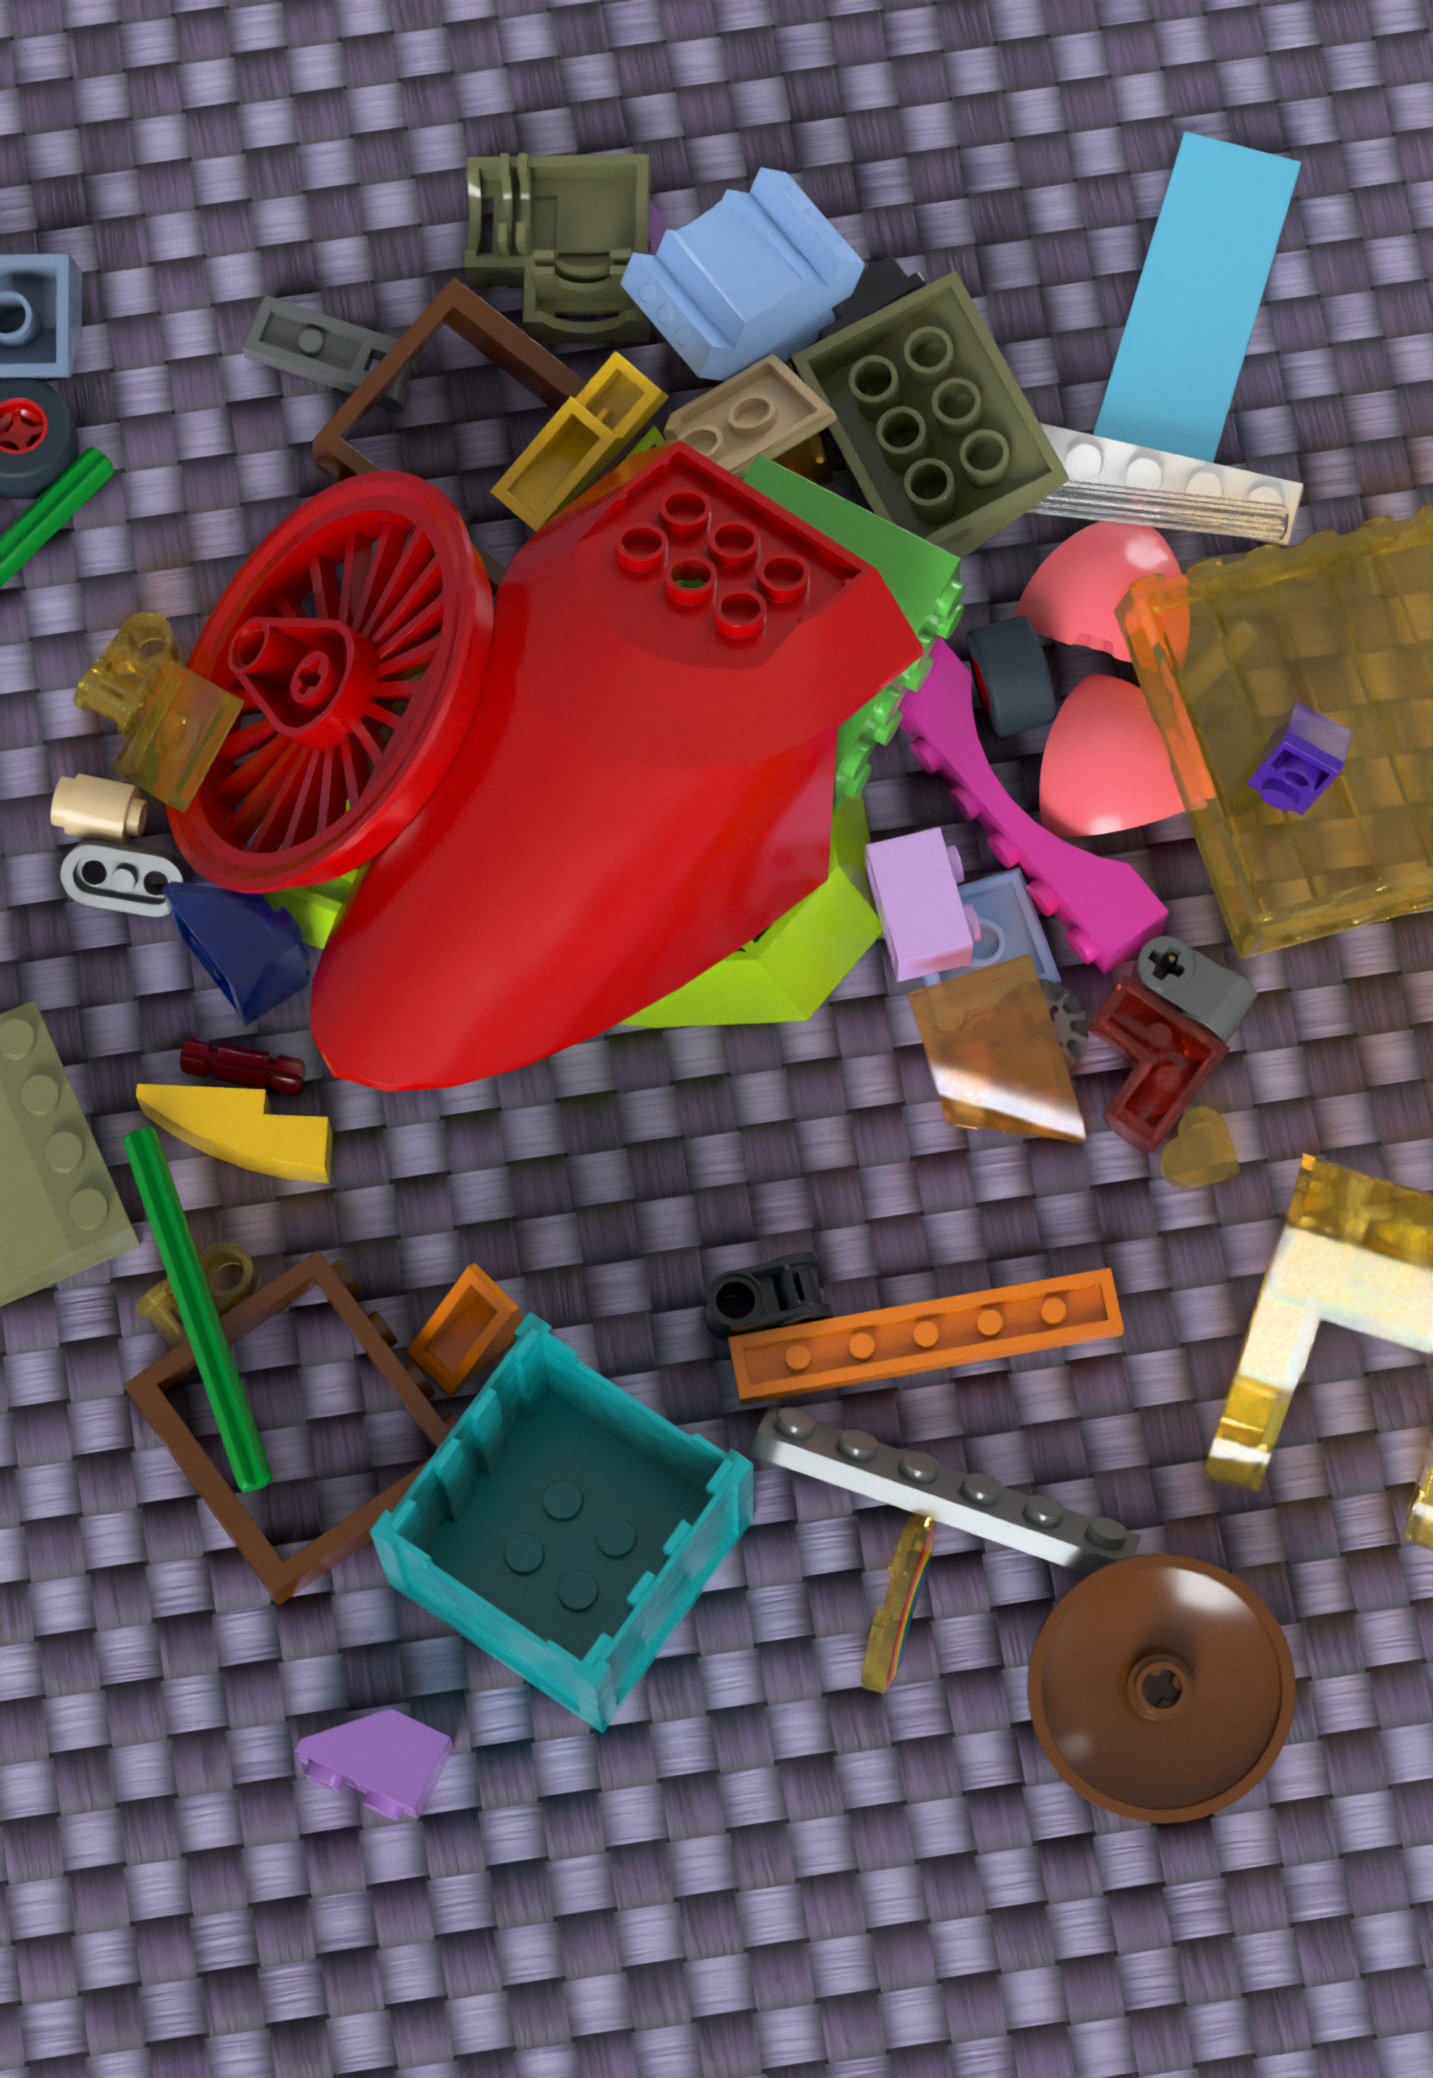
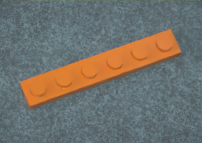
(925, 1336)

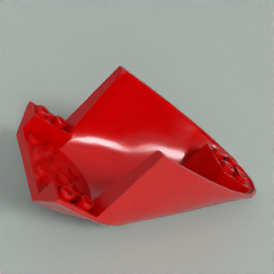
(627, 787)

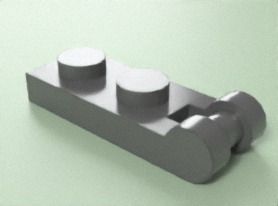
(323, 349)

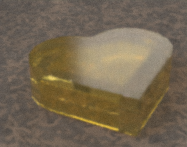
(1199, 1152)

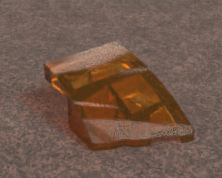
(997, 1053)

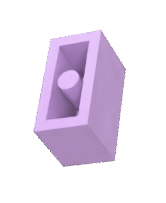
(920, 903)

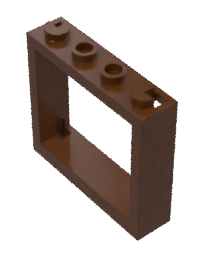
(489, 334)
(375, 1338)

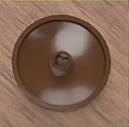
(1161, 1688)

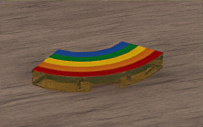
(892, 1624)

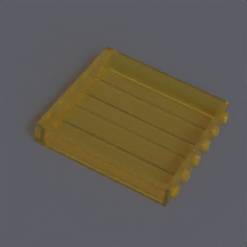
(1225, 659)

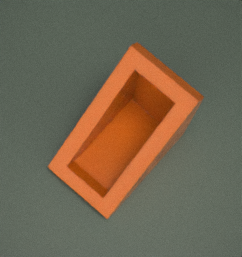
(466, 1331)

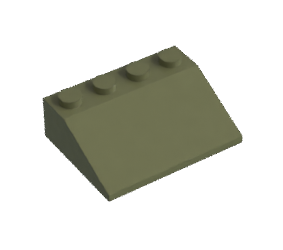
(932, 419)
(54, 1184)

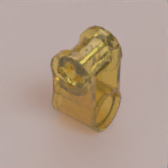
(121, 679)
(160, 1299)

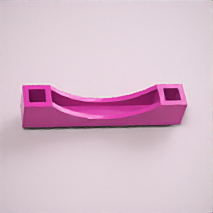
(1095, 898)

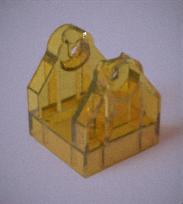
(1345, 1255)

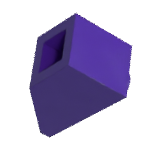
(1300, 759)

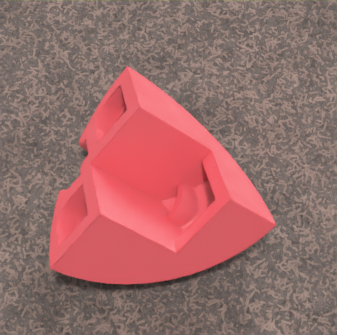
(1086, 579)
(1104, 763)

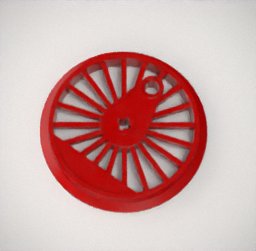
(334, 683)

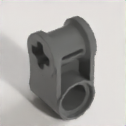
(1197, 986)

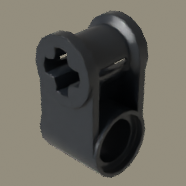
(770, 1294)

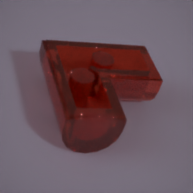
(1171, 1062)

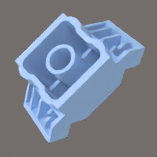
(745, 278)

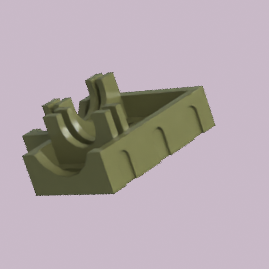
(565, 238)

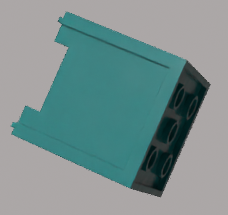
(565, 1526)

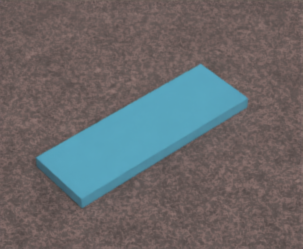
(1197, 298)

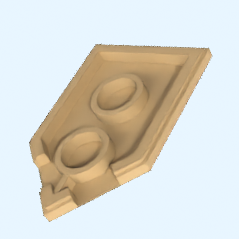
(750, 414)

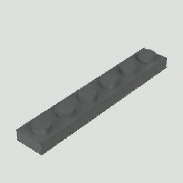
(940, 1492)

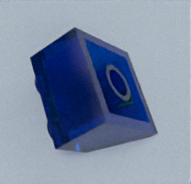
(241, 945)

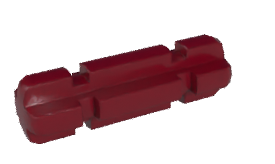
(242, 1065)

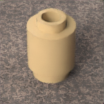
(98, 808)

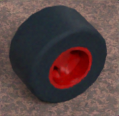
(39, 415)
(1011, 676)

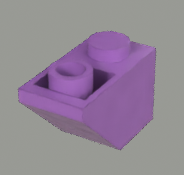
(381, 1756)

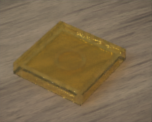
(177, 735)

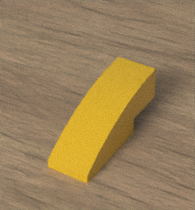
(579, 442)
(241, 1129)

